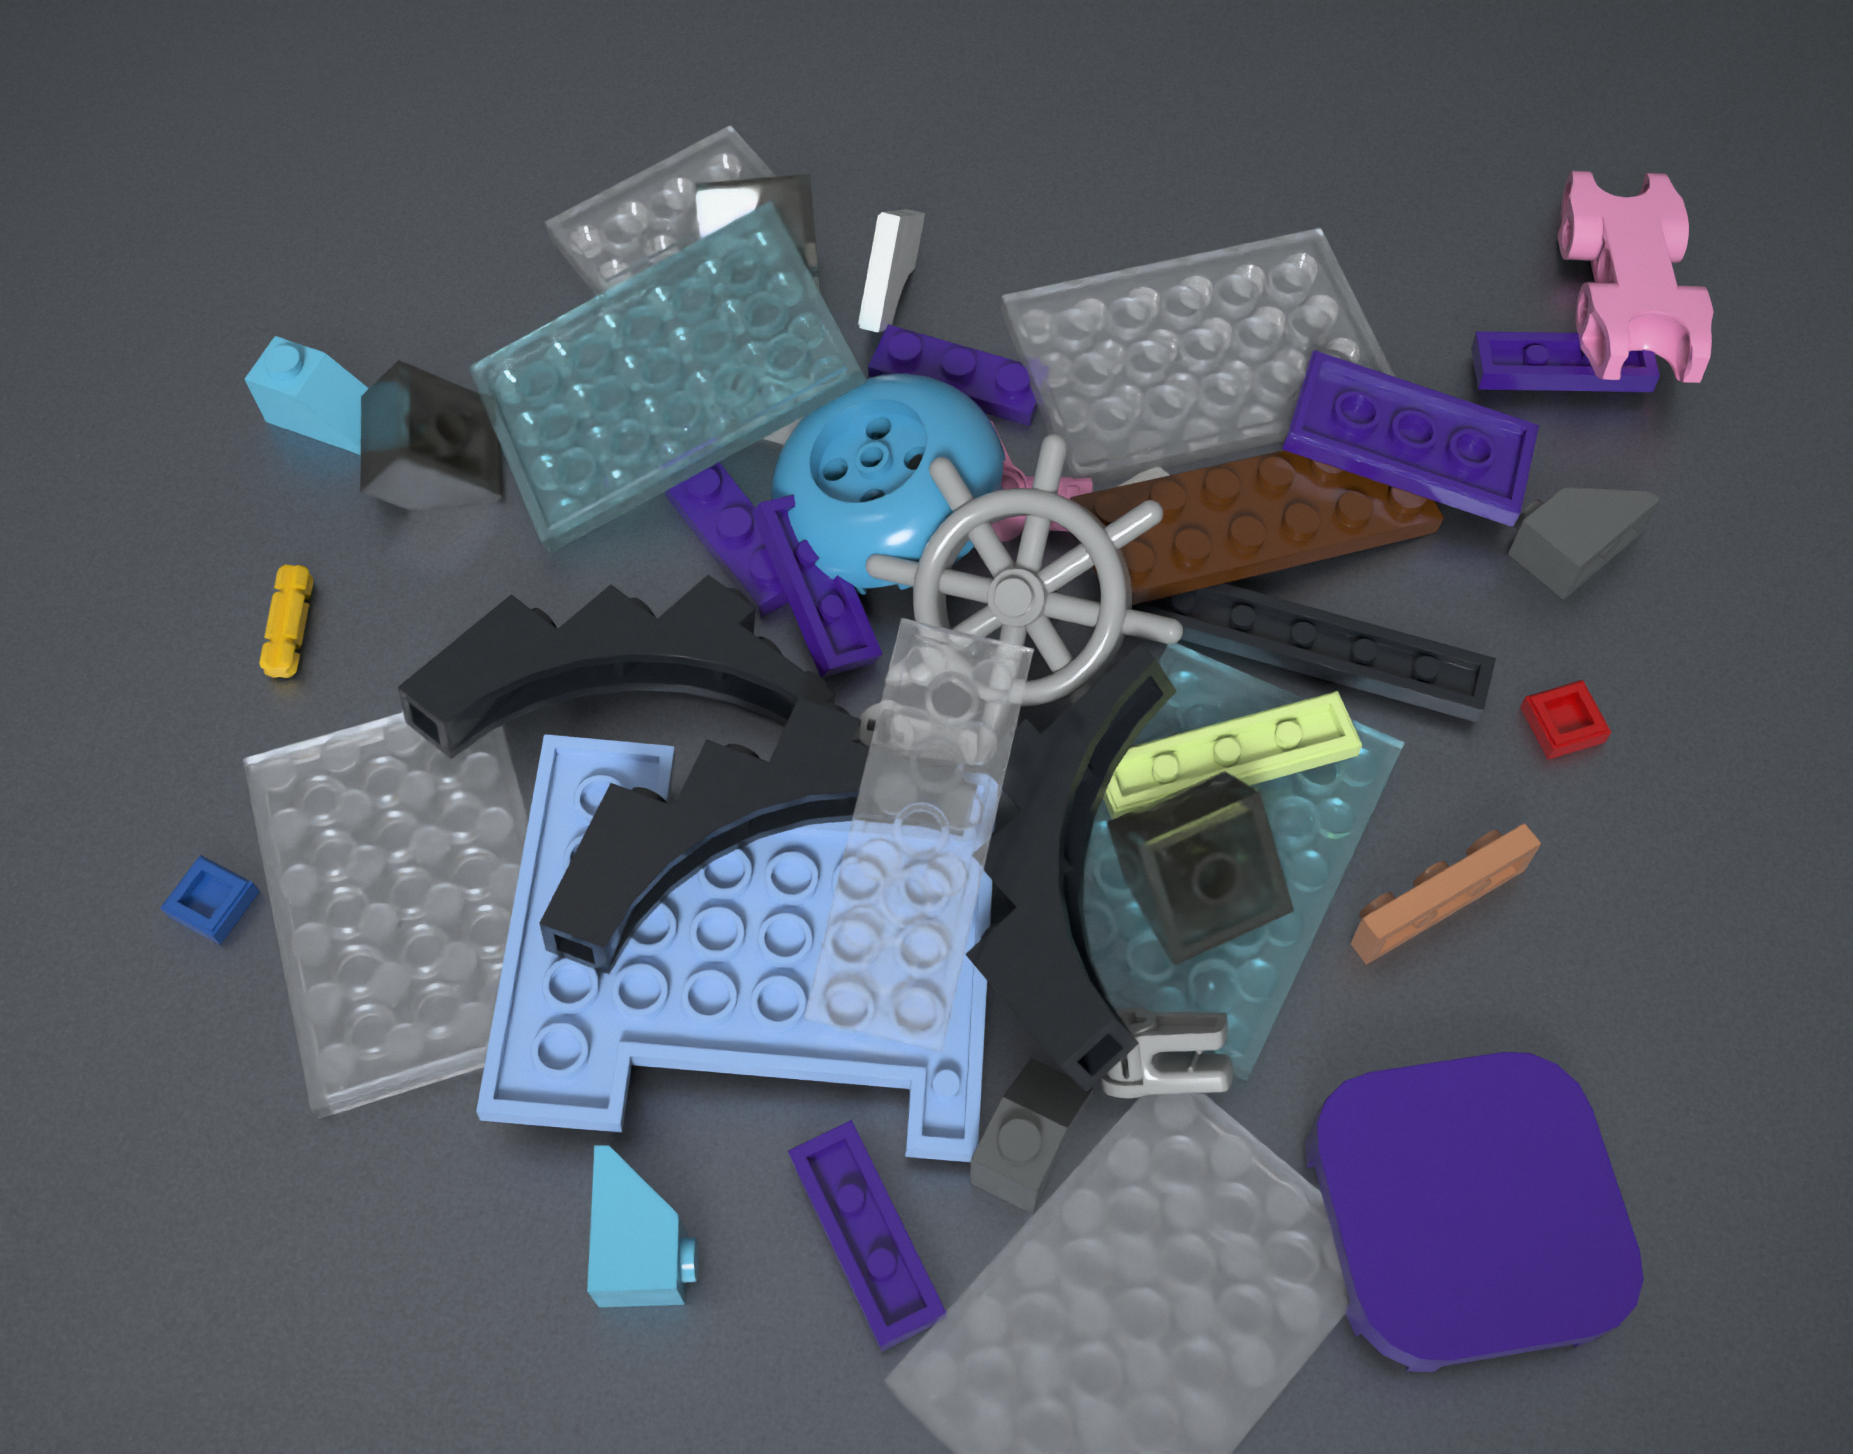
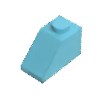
(308, 394)
(635, 1240)

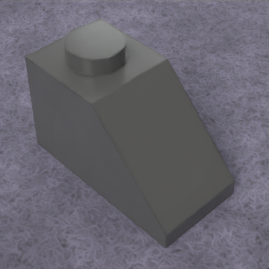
(1578, 533)
(1028, 1135)

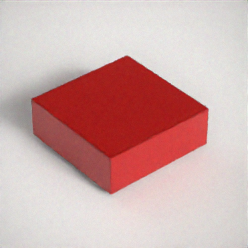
(1565, 719)

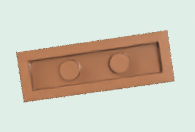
(1443, 891)

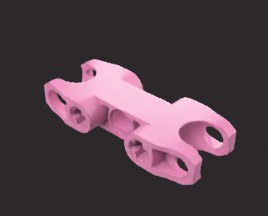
(1635, 287)

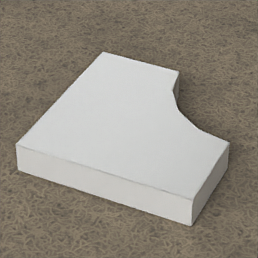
(890, 264)

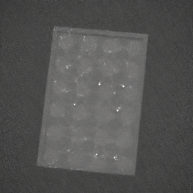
(1185, 352)
(389, 901)
(1139, 1301)

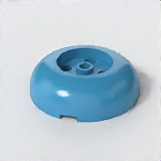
(843, 460)

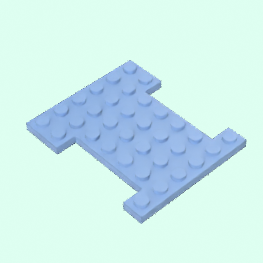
(705, 979)

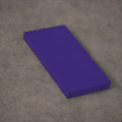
(1412, 438)

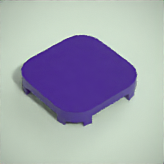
(1473, 1210)

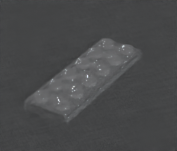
(919, 836)

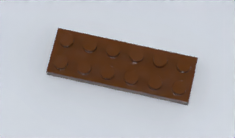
(1255, 520)

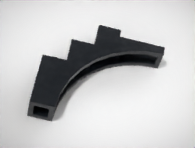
(614, 644)
(647, 848)
(1042, 948)

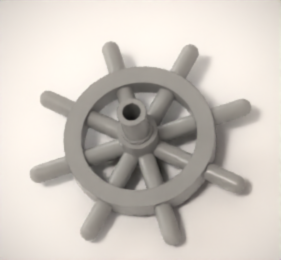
(1022, 593)

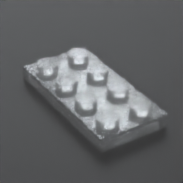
(649, 212)

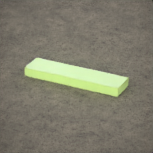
(1247, 747)

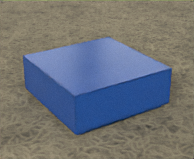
(210, 899)

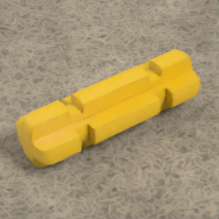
(286, 621)

